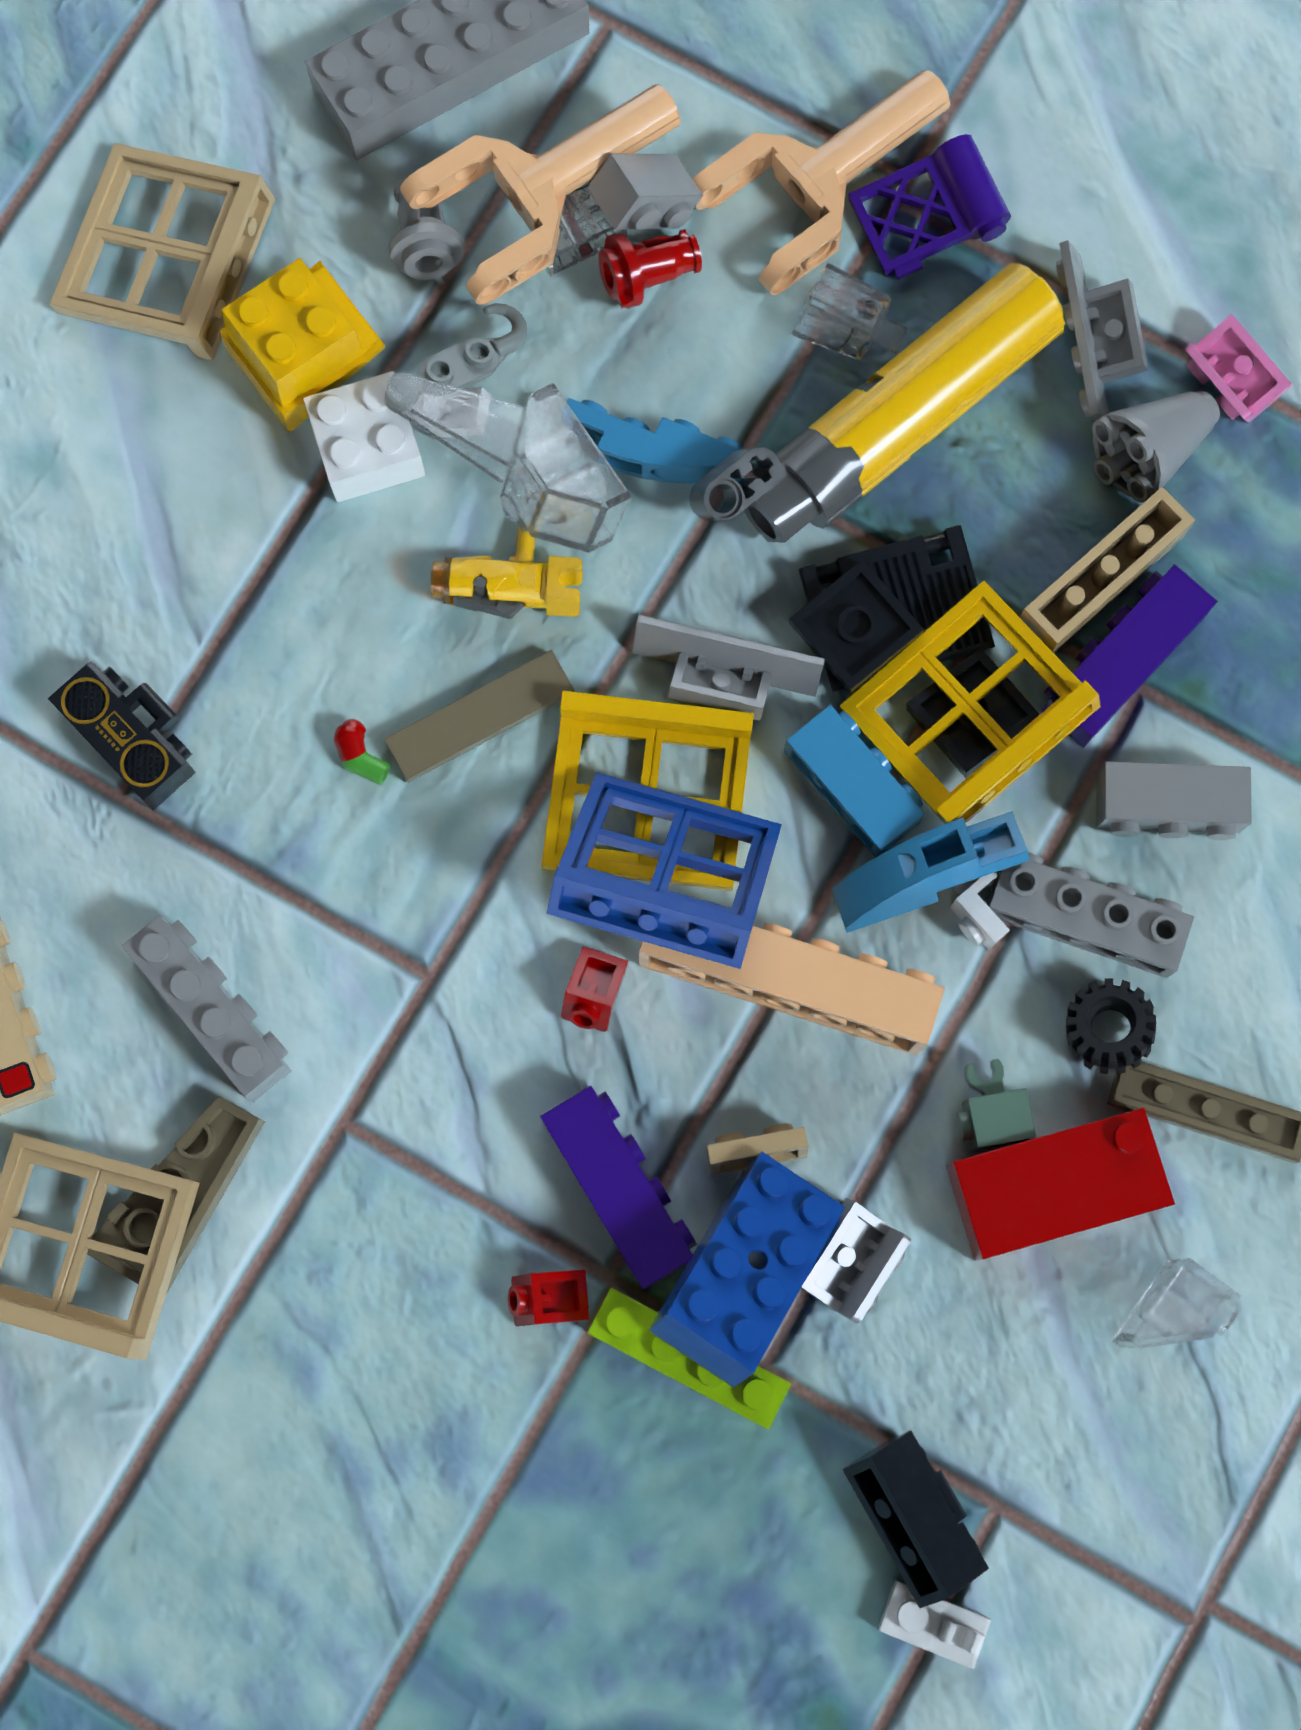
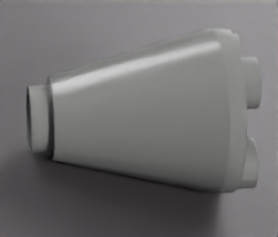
(1149, 442)

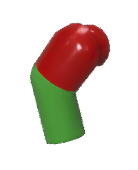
(353, 754)

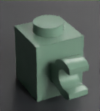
(997, 1115)

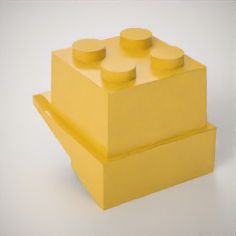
(297, 338)

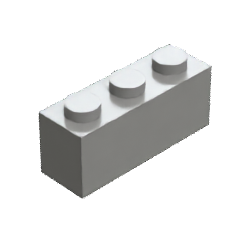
(1173, 799)

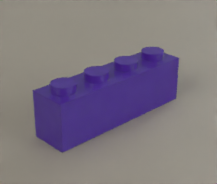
(1137, 644)
(618, 1187)

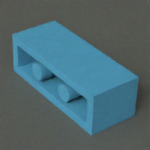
(854, 780)

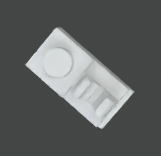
(938, 1628)

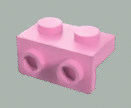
(1237, 369)

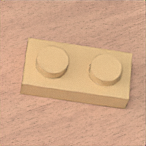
(735, 1152)

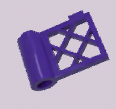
(966, 196)

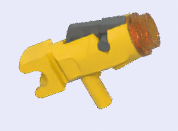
(510, 585)

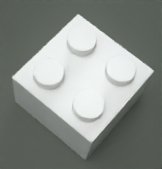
(362, 439)

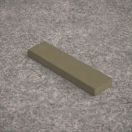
(479, 716)
(1209, 1110)

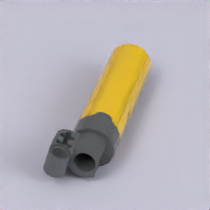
(890, 413)

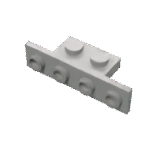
(1105, 331)
(723, 669)

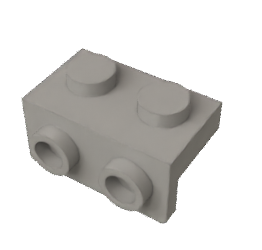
(856, 1262)

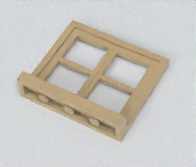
(221, 262)
(57, 1314)

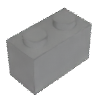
(645, 191)

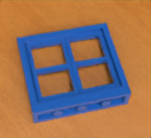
(652, 911)

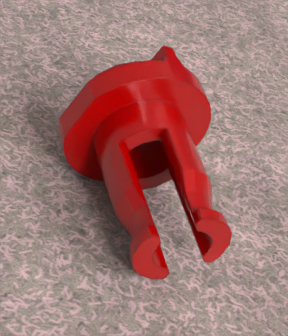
(640, 265)

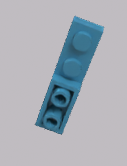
(670, 454)
(926, 864)

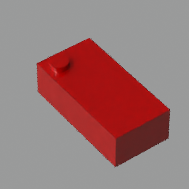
(1059, 1184)

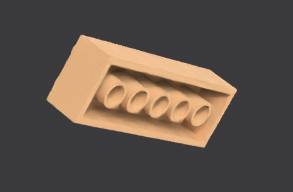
(817, 986)

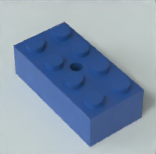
(747, 1270)

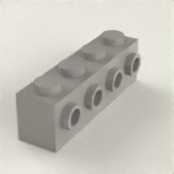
(1092, 915)
(206, 1008)

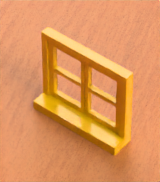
(656, 725)
(1013, 755)

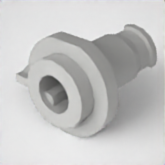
(425, 244)

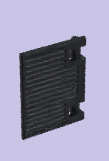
(919, 586)

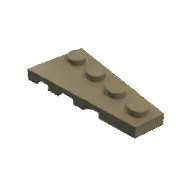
(205, 1154)

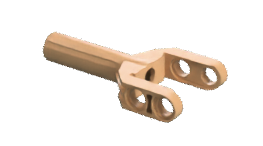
(819, 175)
(538, 182)

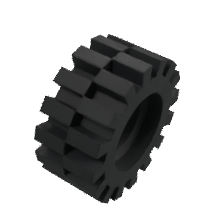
(1119, 999)

